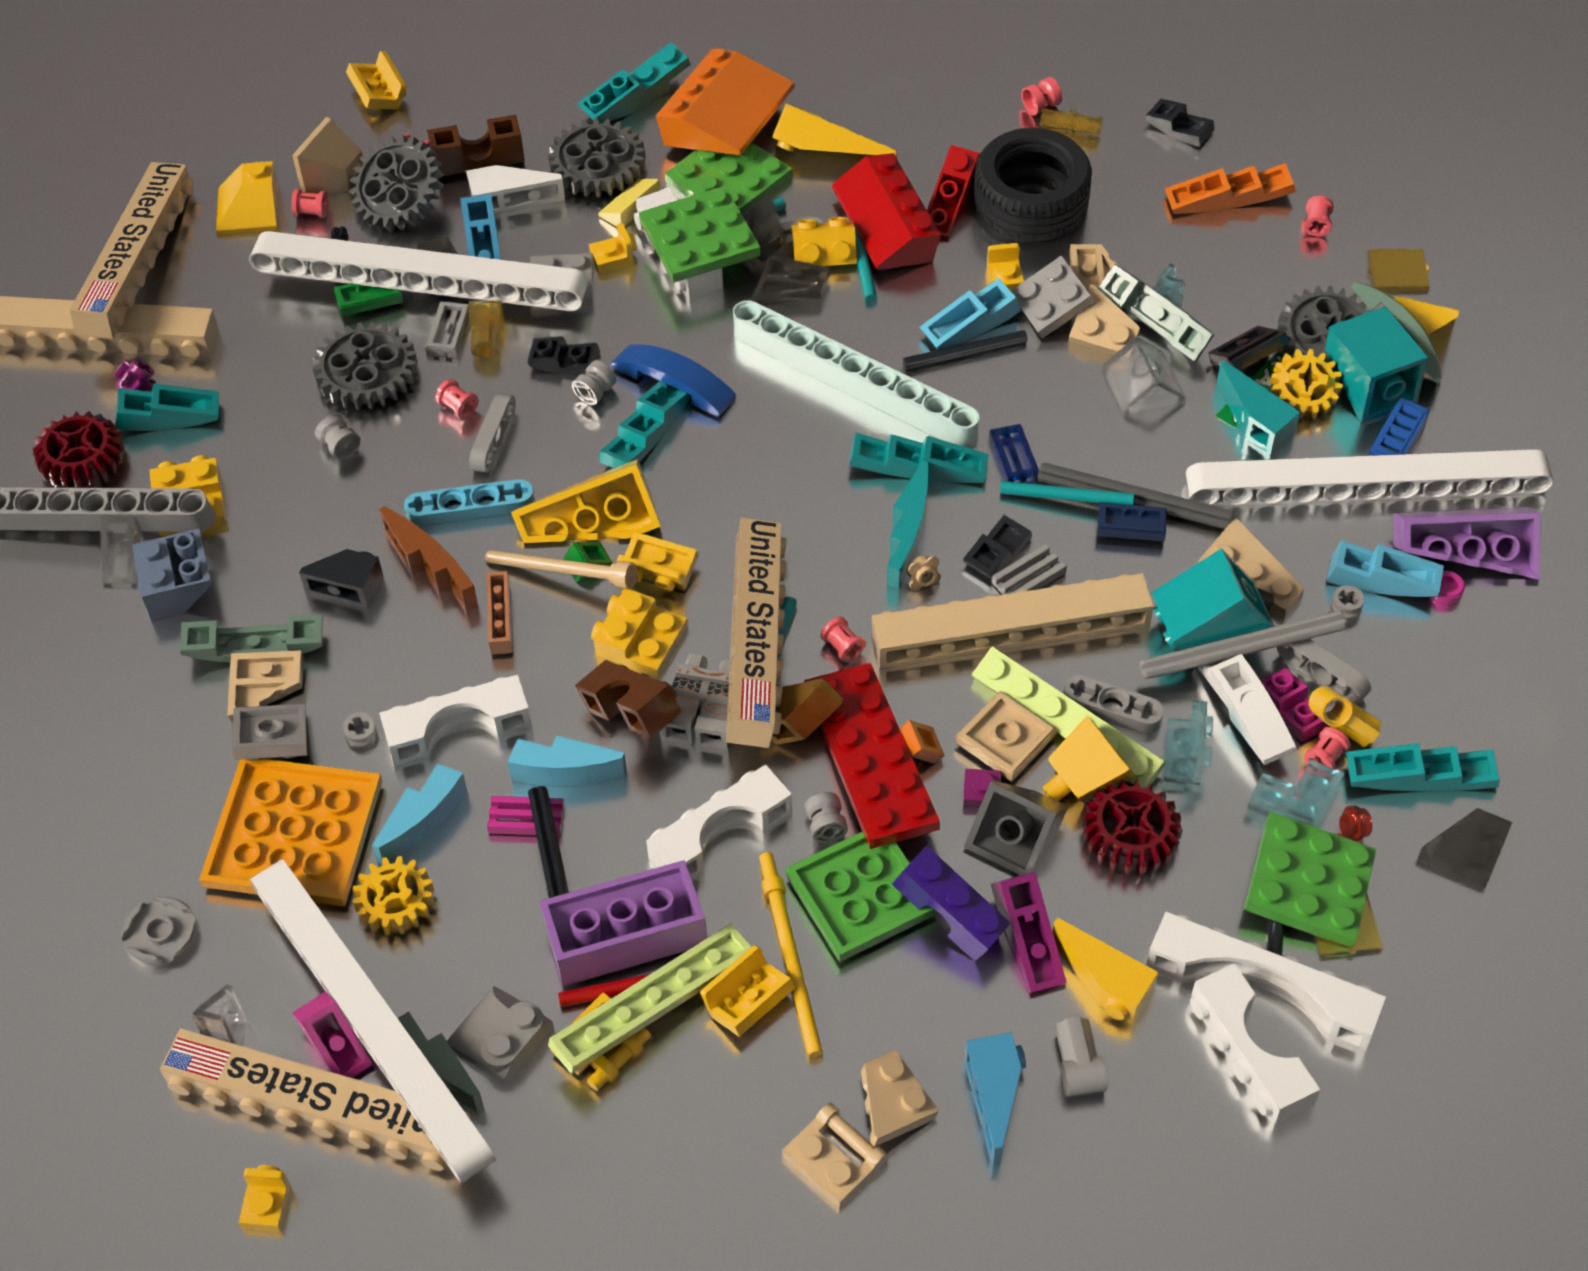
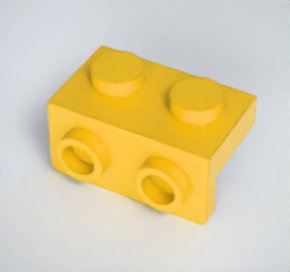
(378, 83)
(825, 242)
(660, 561)
(745, 991)

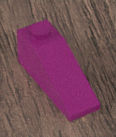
(1030, 931)

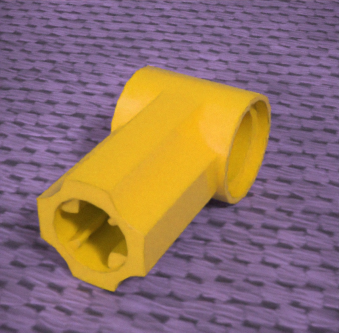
(1345, 715)

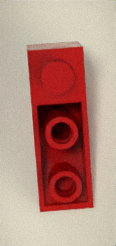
(953, 189)

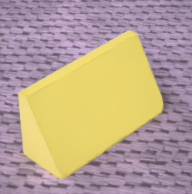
(624, 206)

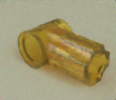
(485, 321)

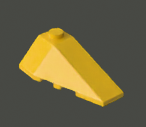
(811, 132)
(594, 509)

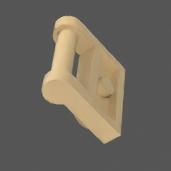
(825, 1164)

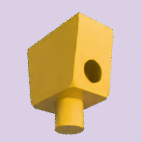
(1086, 764)

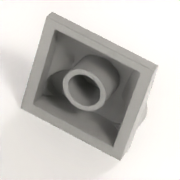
(501, 1034)

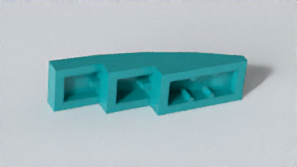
(646, 426)
(902, 457)
(908, 526)
(1422, 770)

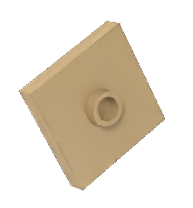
(1005, 735)

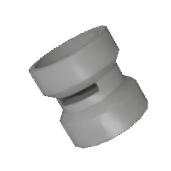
(590, 386)
(335, 434)
(825, 815)

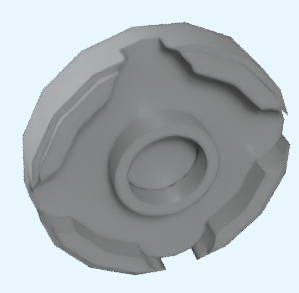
(159, 932)

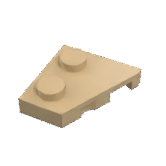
(1090, 263)
(1103, 325)
(263, 678)
(894, 1098)

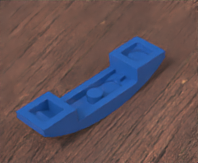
(677, 371)

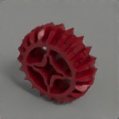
(79, 458)
(1134, 840)

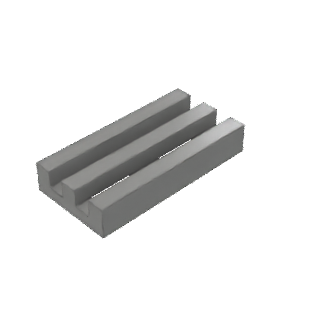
(444, 347)
(1027, 568)

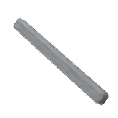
(1243, 645)

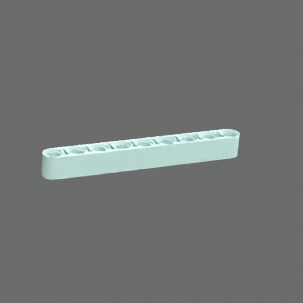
(856, 374)

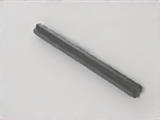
(1175, 505)

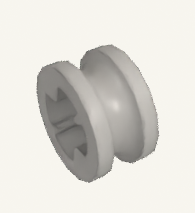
(1345, 594)
(349, 729)

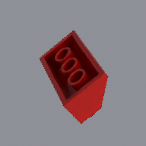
(887, 213)

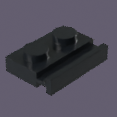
(1249, 347)

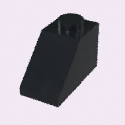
(344, 577)

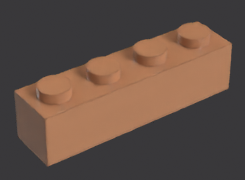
(499, 612)

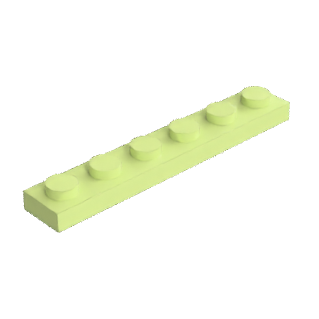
(1060, 711)
(647, 1000)

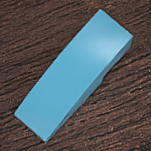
(971, 316)
(1384, 571)
(565, 763)
(420, 813)

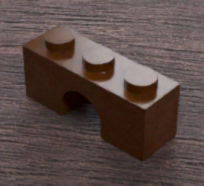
(498, 146)
(641, 699)

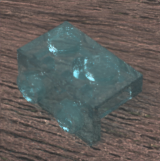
(1186, 746)

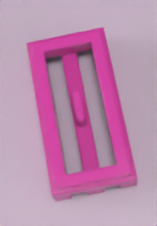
(519, 808)

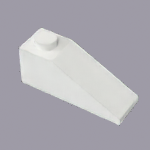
(515, 187)

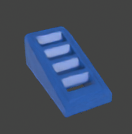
(1408, 416)

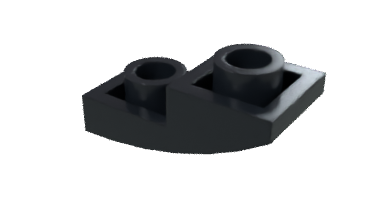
(556, 356)

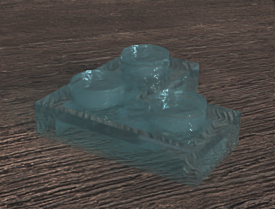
(1305, 802)

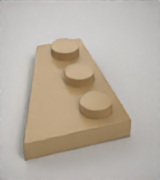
(1259, 565)

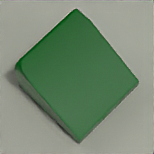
(588, 553)

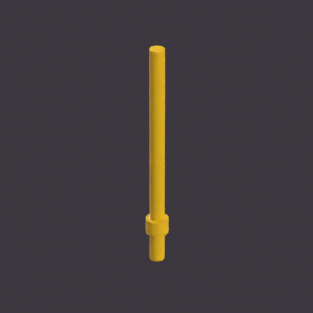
(774, 890)

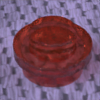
(1355, 823)

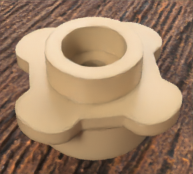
(923, 572)

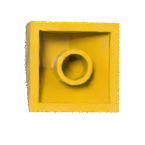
(248, 200)
(1429, 315)

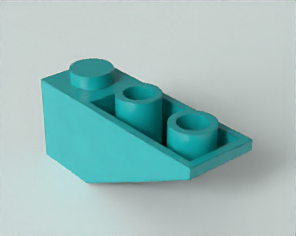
(1259, 413)

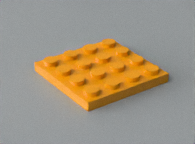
(295, 814)

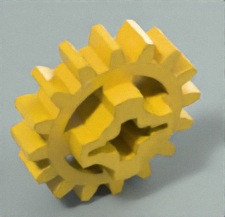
(1319, 378)
(393, 895)

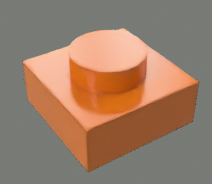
(922, 741)

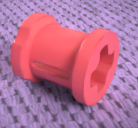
(310, 203)
(1319, 211)
(457, 399)
(843, 639)
(1328, 750)

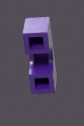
(971, 917)

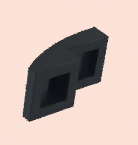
(1175, 121)
(999, 547)

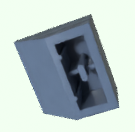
(171, 573)

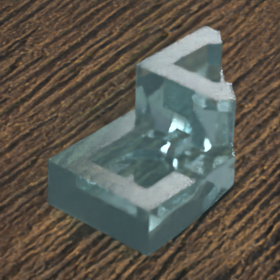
(1170, 285)

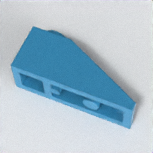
(480, 226)
(995, 1074)

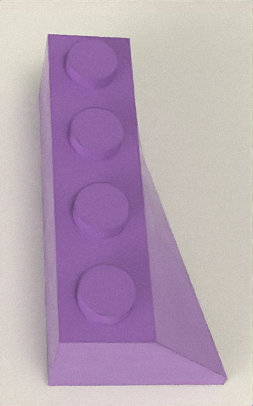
(1482, 538)

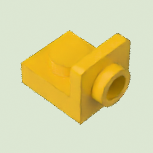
(614, 252)
(1004, 264)
(264, 1199)

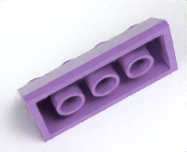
(624, 922)

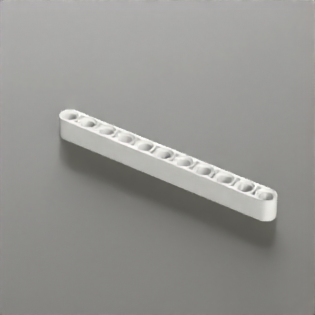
(419, 271)
(1369, 478)
(374, 1022)

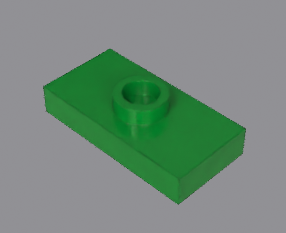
(360, 298)

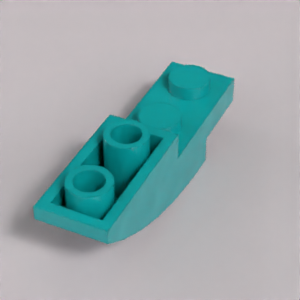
(632, 91)

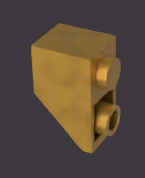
(804, 709)

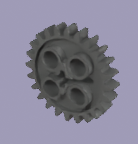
(597, 157)
(405, 158)
(1309, 318)
(365, 365)

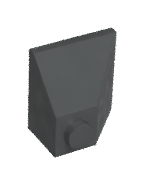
(1015, 827)

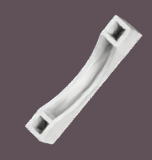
(1339, 1007)

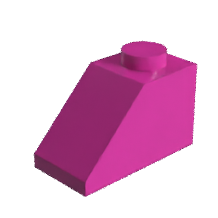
(332, 1036)

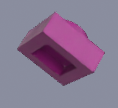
(976, 785)

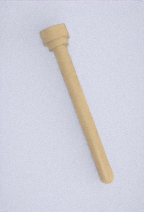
(621, 574)

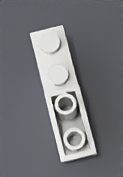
(1250, 708)

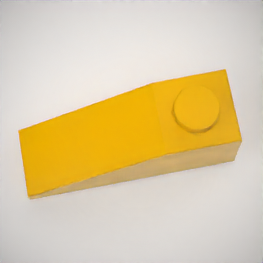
(1110, 976)

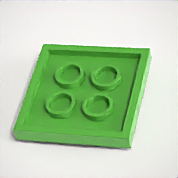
(746, 176)
(699, 234)
(1310, 879)
(853, 894)

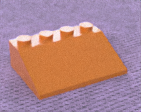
(722, 104)

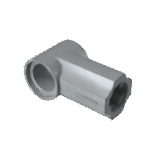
(1081, 1067)

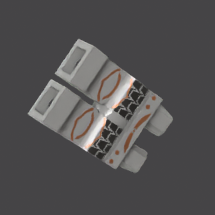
(703, 703)

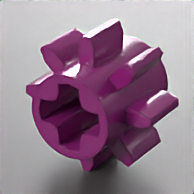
(135, 375)

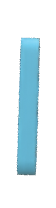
(468, 497)

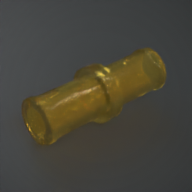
(1071, 121)

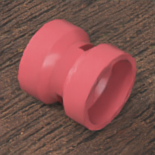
(1041, 96)

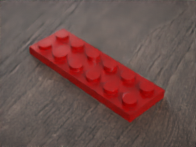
(875, 761)

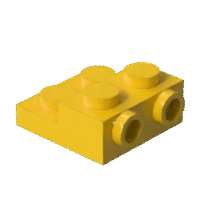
(199, 474)
(638, 633)

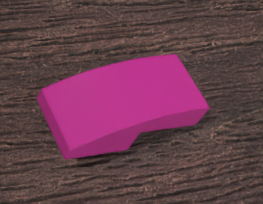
(1292, 703)

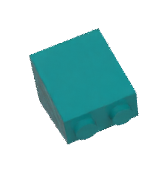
(1376, 362)
(1210, 604)

